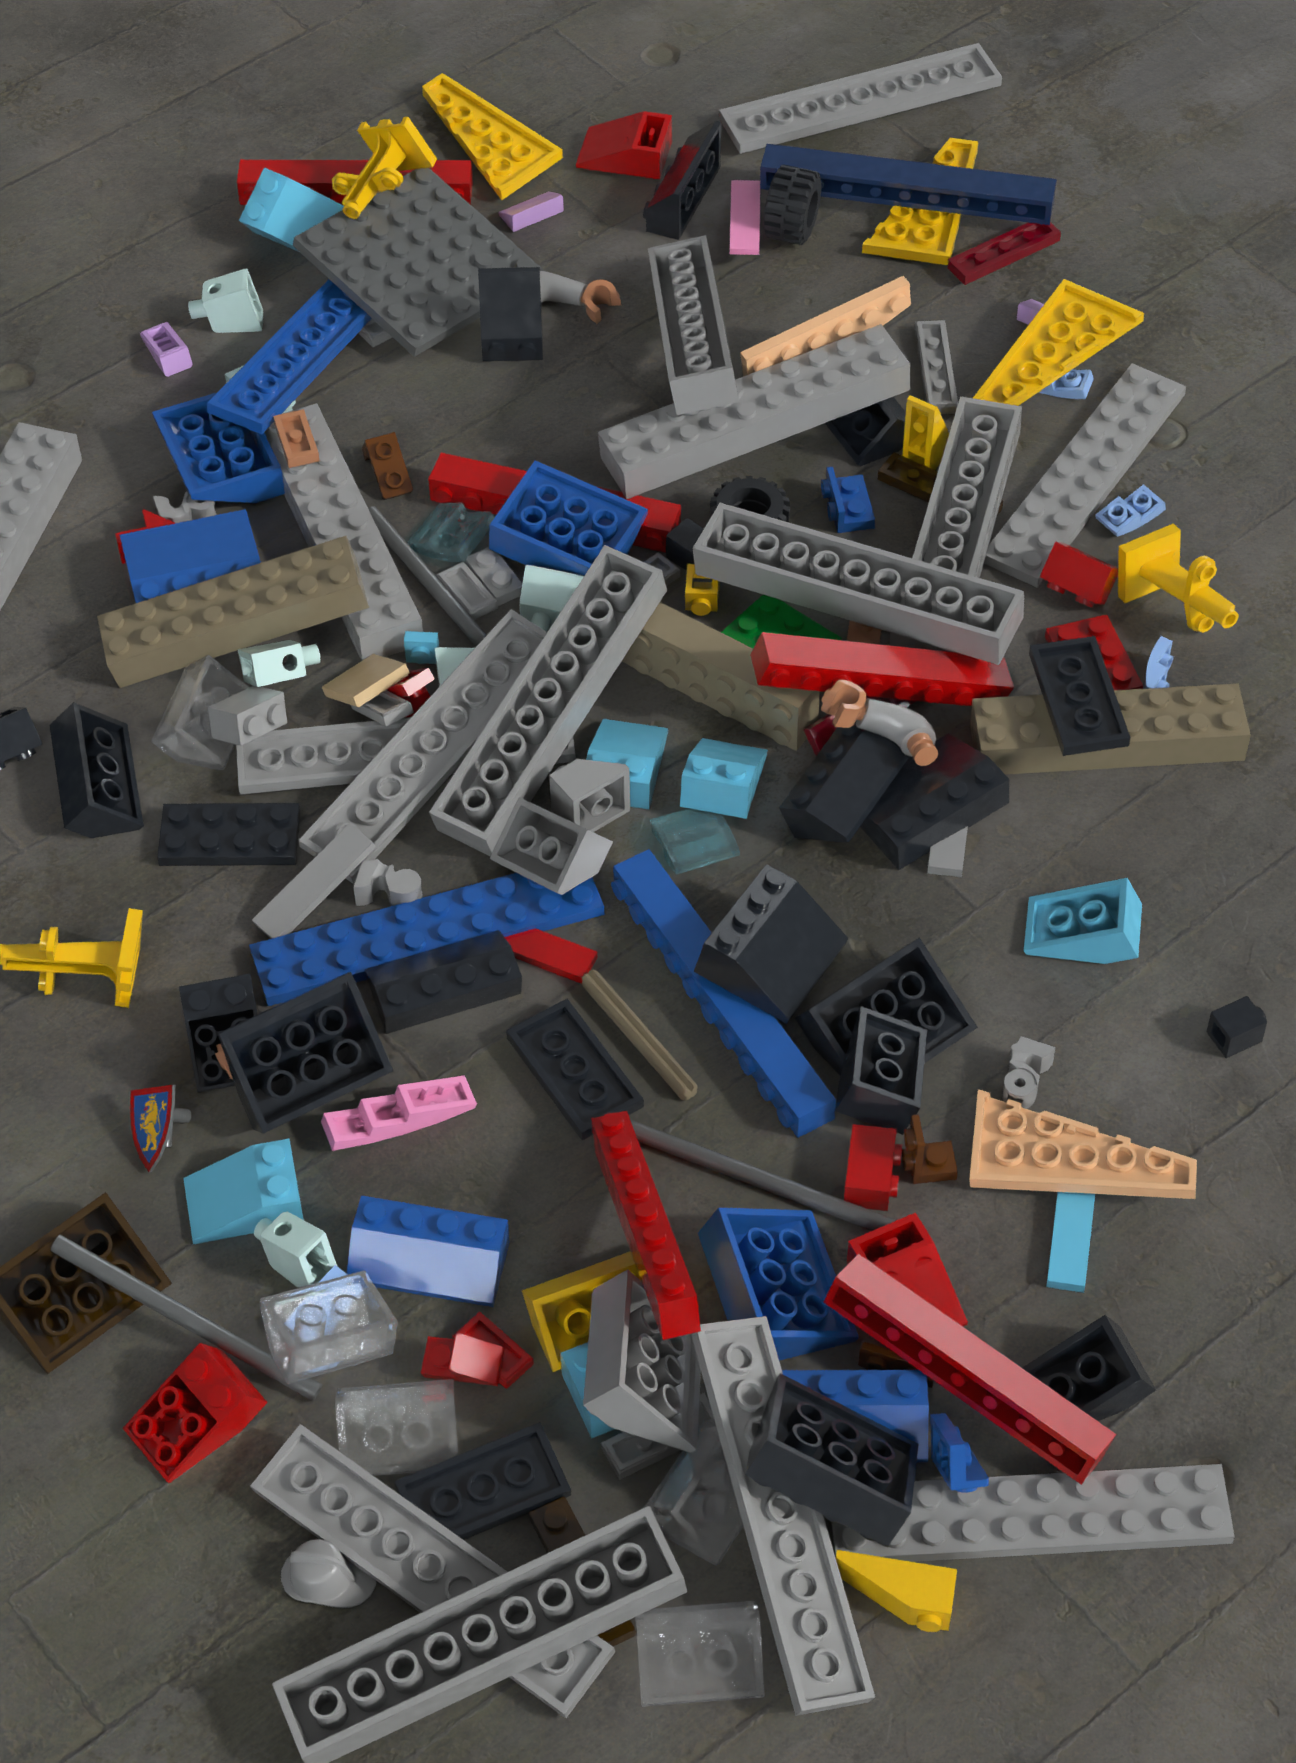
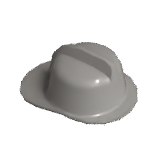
(325, 1577)

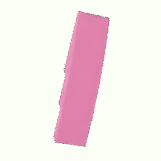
(745, 217)
(397, 1114)

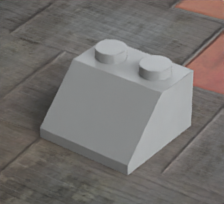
(590, 792)

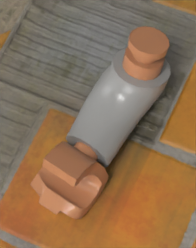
(568, 291)
(892, 721)

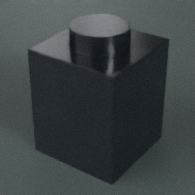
(681, 543)
(1237, 1026)

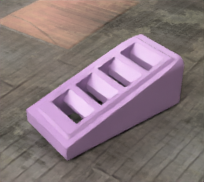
(170, 351)

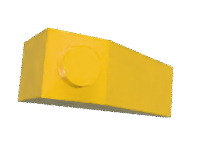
(924, 433)
(907, 1589)

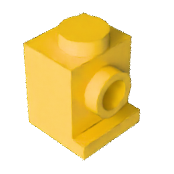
(700, 596)

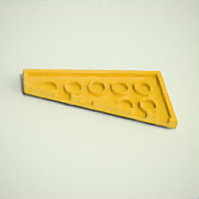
(495, 142)
(920, 232)
(1058, 339)

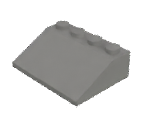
(634, 1375)

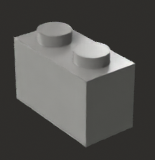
(247, 715)

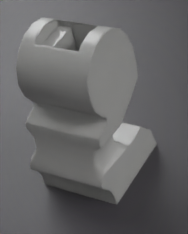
(188, 510)
(400, 886)
(1025, 1060)

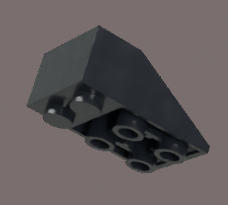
(207, 1011)

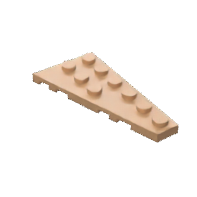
(838, 323)
(1058, 1154)

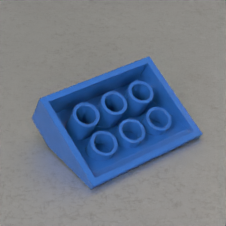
(218, 456)
(562, 522)
(188, 553)
(776, 1269)

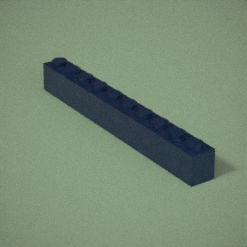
(919, 184)

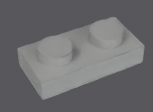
(495, 575)

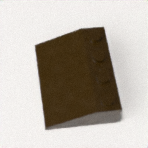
(62, 1308)

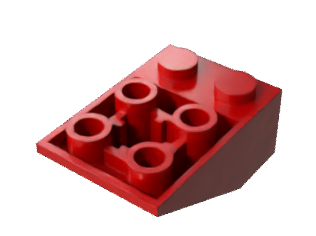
(628, 145)
(911, 1258)
(194, 1412)

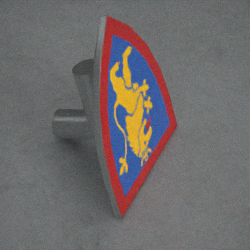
(152, 1121)

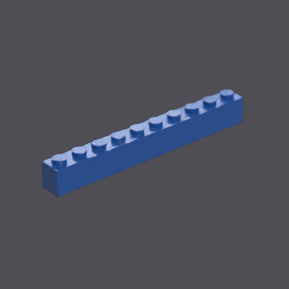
(753, 1034)

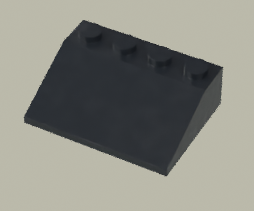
(935, 801)
(772, 945)
(902, 987)
(304, 1053)
(834, 1461)

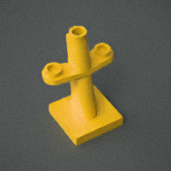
(394, 150)
(1154, 564)
(106, 958)

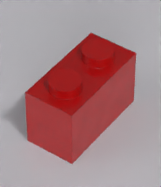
(1079, 573)
(870, 1167)

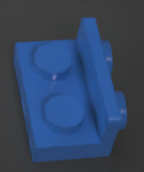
(848, 502)
(954, 1456)

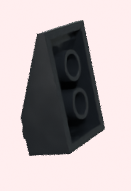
(510, 314)
(882, 1071)
(1095, 1370)

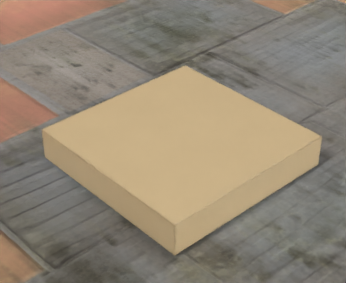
(366, 680)

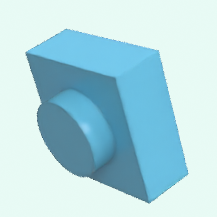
(420, 647)

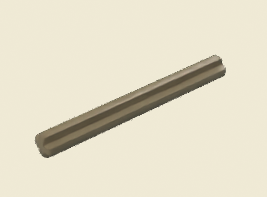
(639, 1035)

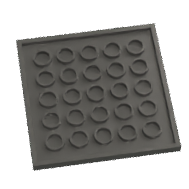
(412, 258)

